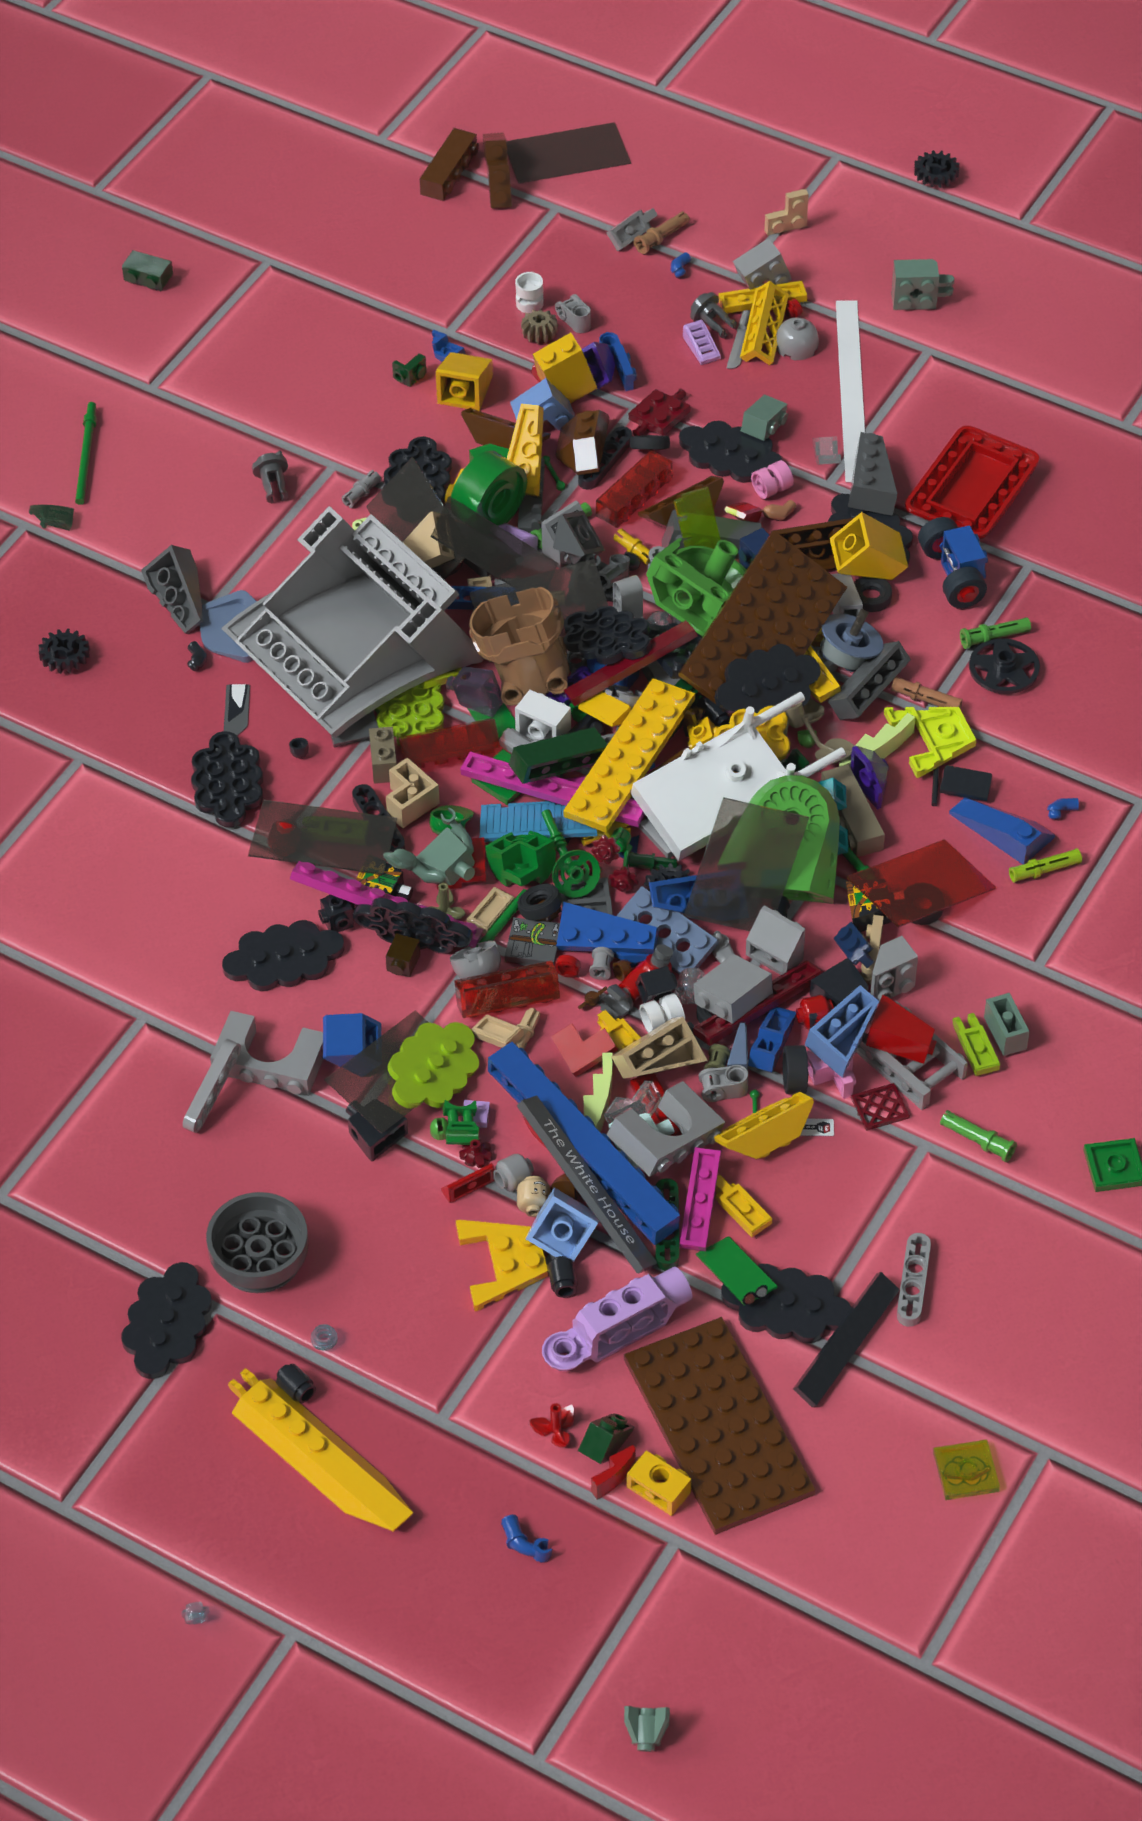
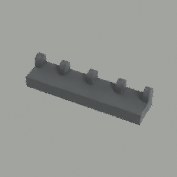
(531, 507)

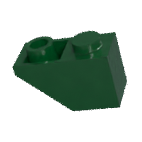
(605, 1437)

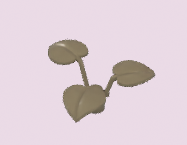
(810, 713)

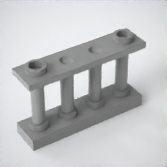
(902, 1075)

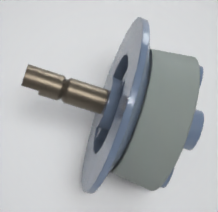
(850, 640)

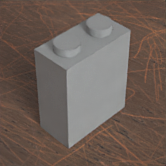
(733, 988)

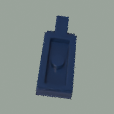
(854, 945)

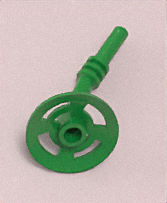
(570, 866)

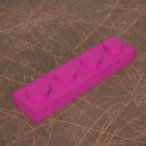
(700, 1199)

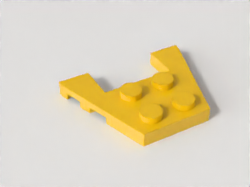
(514, 1259)

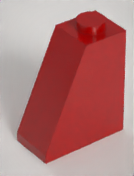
(900, 1032)

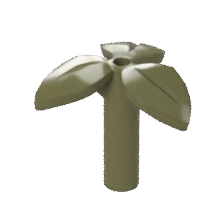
(445, 900)

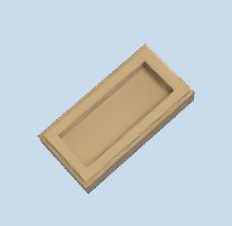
(490, 909)
(497, 1031)

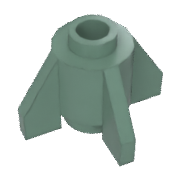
(646, 1726)

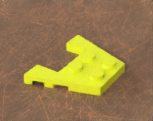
(943, 732)

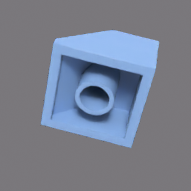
(562, 1226)

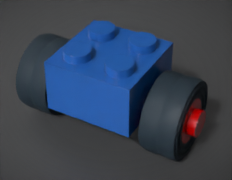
(960, 558)

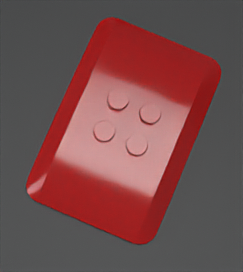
(973, 480)

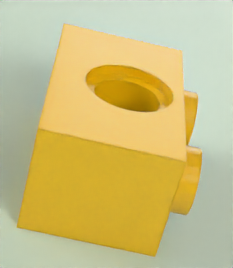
(666, 1495)

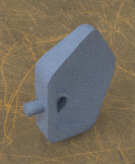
(218, 614)

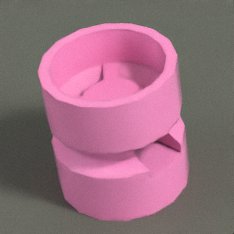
(772, 479)

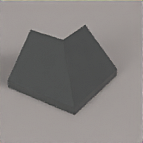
(576, 537)

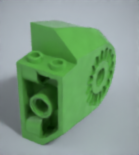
(694, 581)
(816, 860)

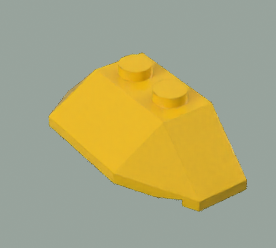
(768, 1128)

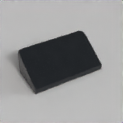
(966, 783)

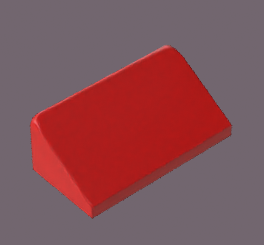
(469, 1183)

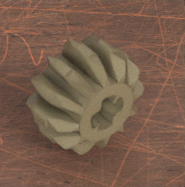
(539, 326)

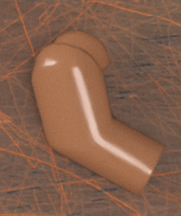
(779, 512)

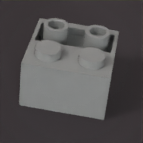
(776, 941)
(894, 969)

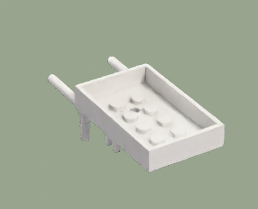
(688, 792)

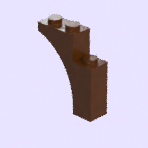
(497, 169)

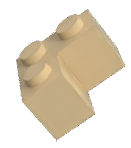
(412, 793)

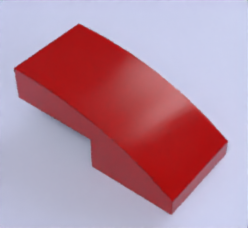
(618, 1468)

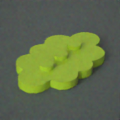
(412, 711)
(433, 1065)

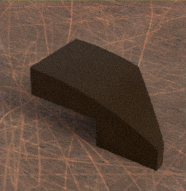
(692, 717)

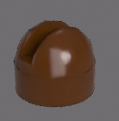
(622, 969)

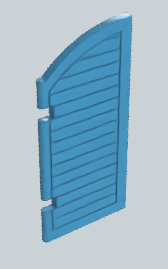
(527, 817)

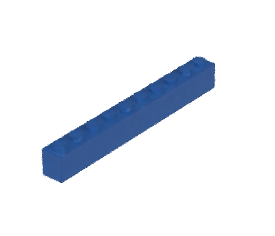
(611, 1167)

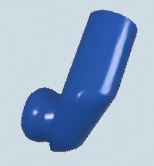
(678, 263)
(1062, 804)

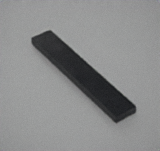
(846, 1339)

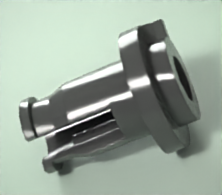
(706, 309)
(270, 469)

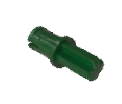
(649, 862)

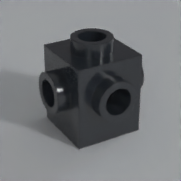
(336, 913)

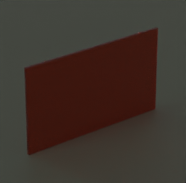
(921, 883)

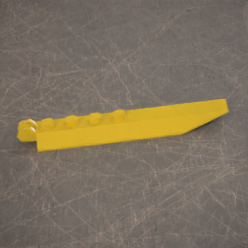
(317, 1453)

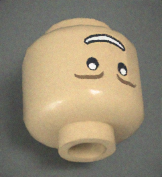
(532, 1195)

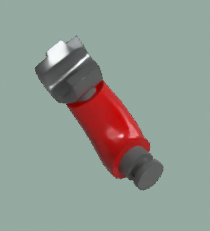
(621, 997)

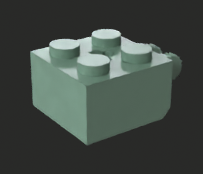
(919, 284)

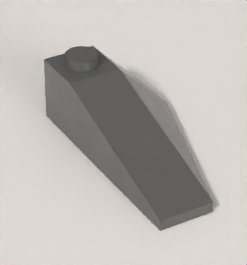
(176, 584)

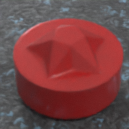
(567, 966)

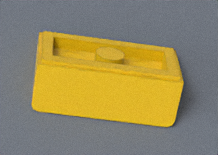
(606, 709)

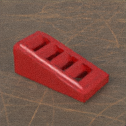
(744, 511)

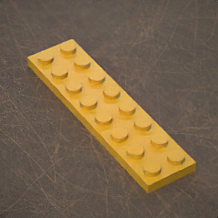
(629, 755)

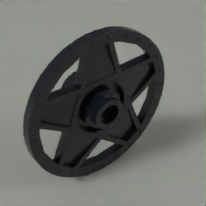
(1004, 666)

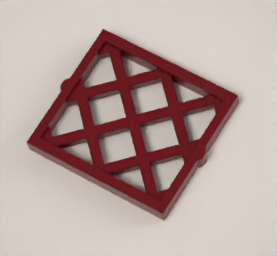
(884, 1121)

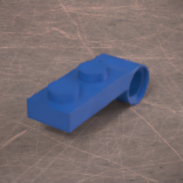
(621, 358)

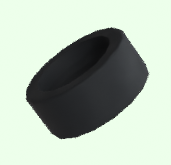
(795, 1069)

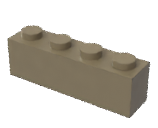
(863, 828)

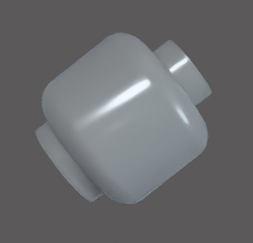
(512, 1171)

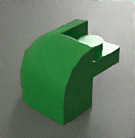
(521, 858)

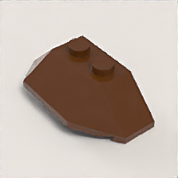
(491, 429)
(583, 441)
(661, 512)
(815, 540)

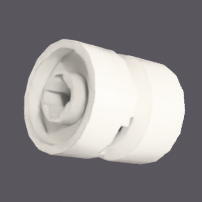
(529, 292)
(656, 1014)

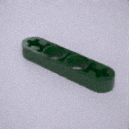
(672, 1244)

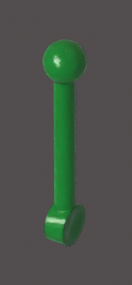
(560, 485)
(754, 1094)

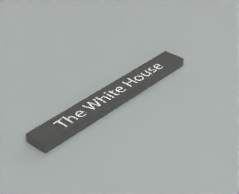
(587, 1184)

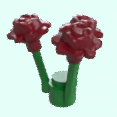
(608, 850)

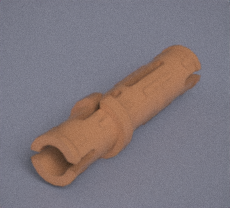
(925, 694)

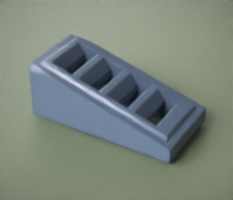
(739, 1050)

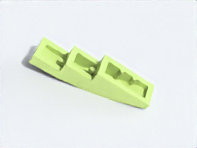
(887, 739)
(598, 1103)

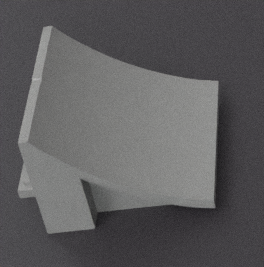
(353, 623)

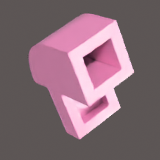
(821, 1072)

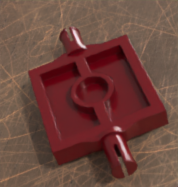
(659, 412)

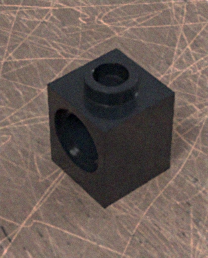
(656, 984)

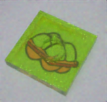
(966, 1469)

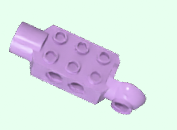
(618, 1320)

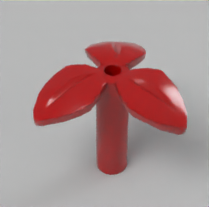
(560, 1420)

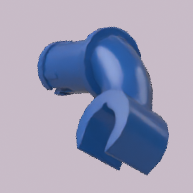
(519, 1541)

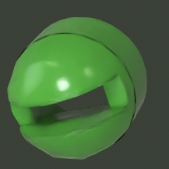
(805, 738)
(438, 1135)

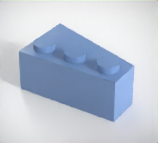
(842, 1030)

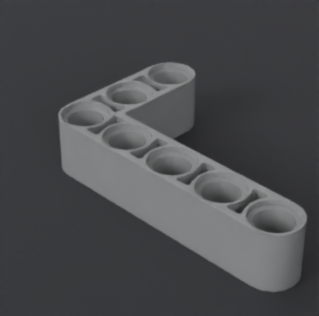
(629, 597)

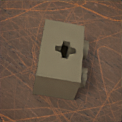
(382, 753)

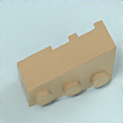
(659, 1050)

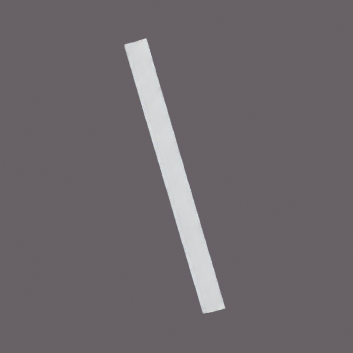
(850, 381)

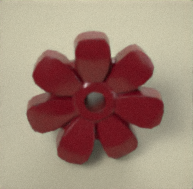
(476, 1153)

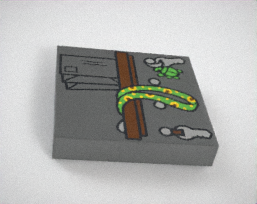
(532, 941)

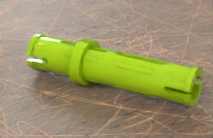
(1035, 868)

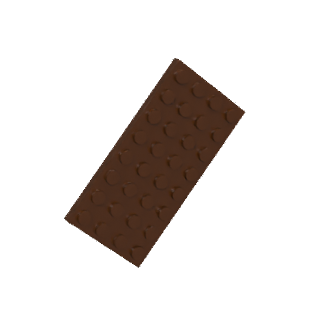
(776, 602)
(719, 1425)

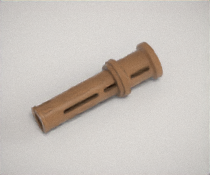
(654, 235)

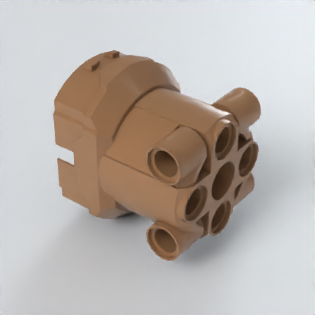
(523, 643)

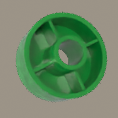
(491, 487)

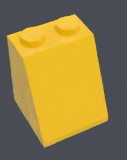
(565, 368)
(463, 380)
(868, 549)

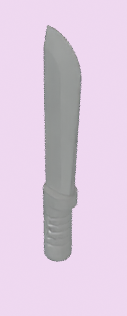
(734, 358)

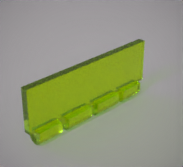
(699, 520)

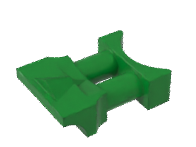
(460, 1131)

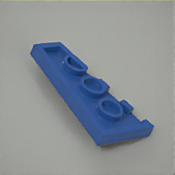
(587, 929)

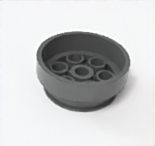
(266, 1216)

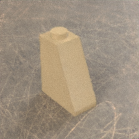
(424, 546)

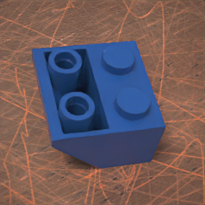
(347, 1036)

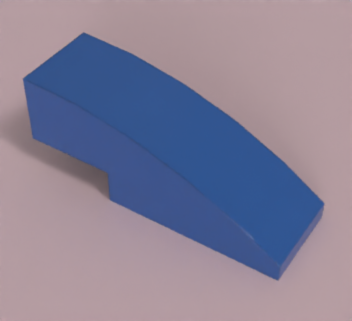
(771, 1039)

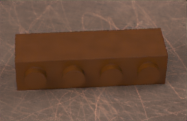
(448, 164)

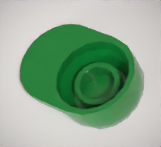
(461, 813)

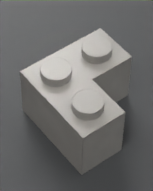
(762, 264)

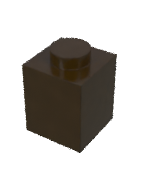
(403, 955)

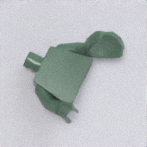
(443, 859)

